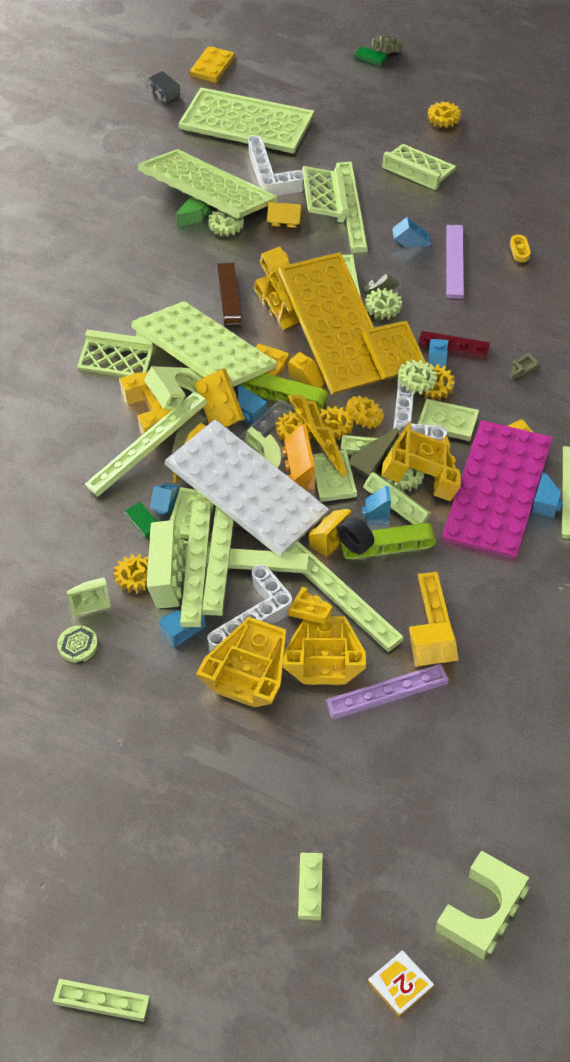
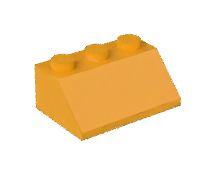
(299, 458)

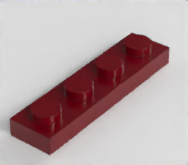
(457, 345)

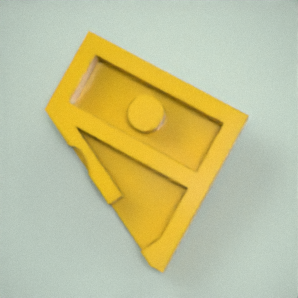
(310, 607)

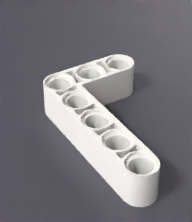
(278, 183)
(403, 415)
(272, 604)

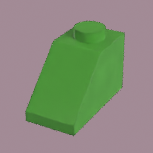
(192, 212)

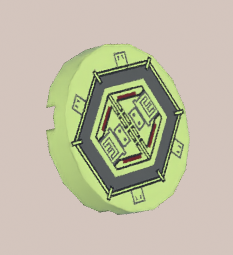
(77, 644)

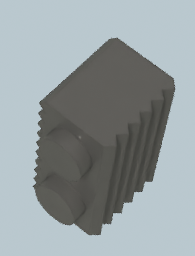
(164, 87)

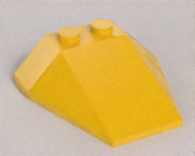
(324, 653)
(247, 664)

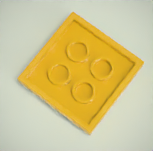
(392, 347)

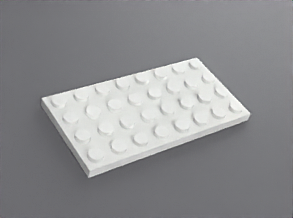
(247, 487)

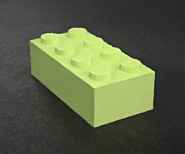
(165, 564)

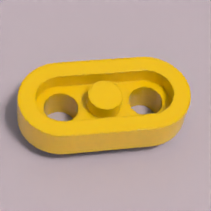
(520, 248)

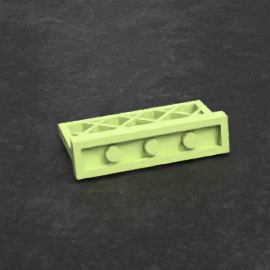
(417, 172)
(336, 192)
(119, 343)

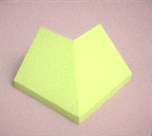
(89, 597)

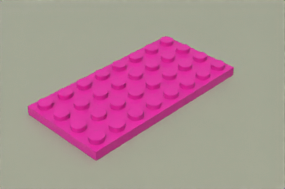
(497, 489)

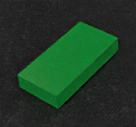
(370, 56)
(140, 518)

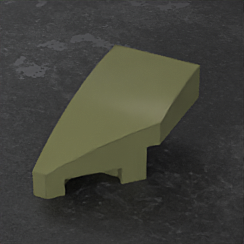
(385, 282)
(524, 366)

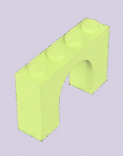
(166, 384)
(480, 934)

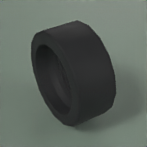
(355, 535)

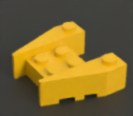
(272, 290)
(134, 390)
(424, 455)

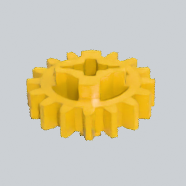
(444, 114)
(439, 389)
(364, 412)
(335, 420)
(288, 424)
(134, 573)

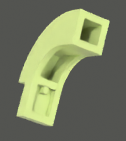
(266, 447)

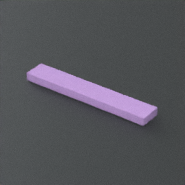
(454, 262)
(387, 691)

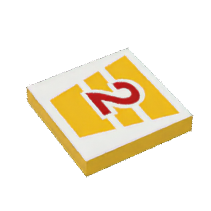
(400, 983)

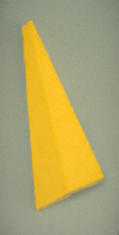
(310, 415)

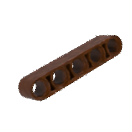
(229, 294)

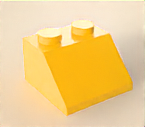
(285, 214)
(325, 536)
(433, 644)

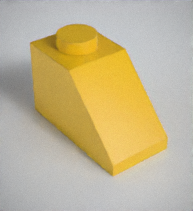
(305, 370)

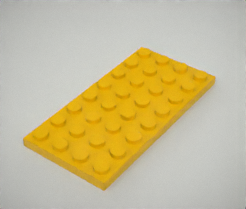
(332, 320)

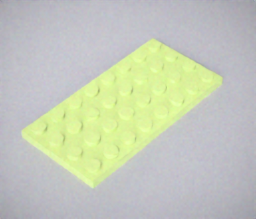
(241, 117)
(207, 183)
(203, 343)

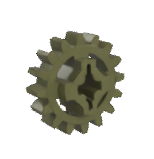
(386, 44)

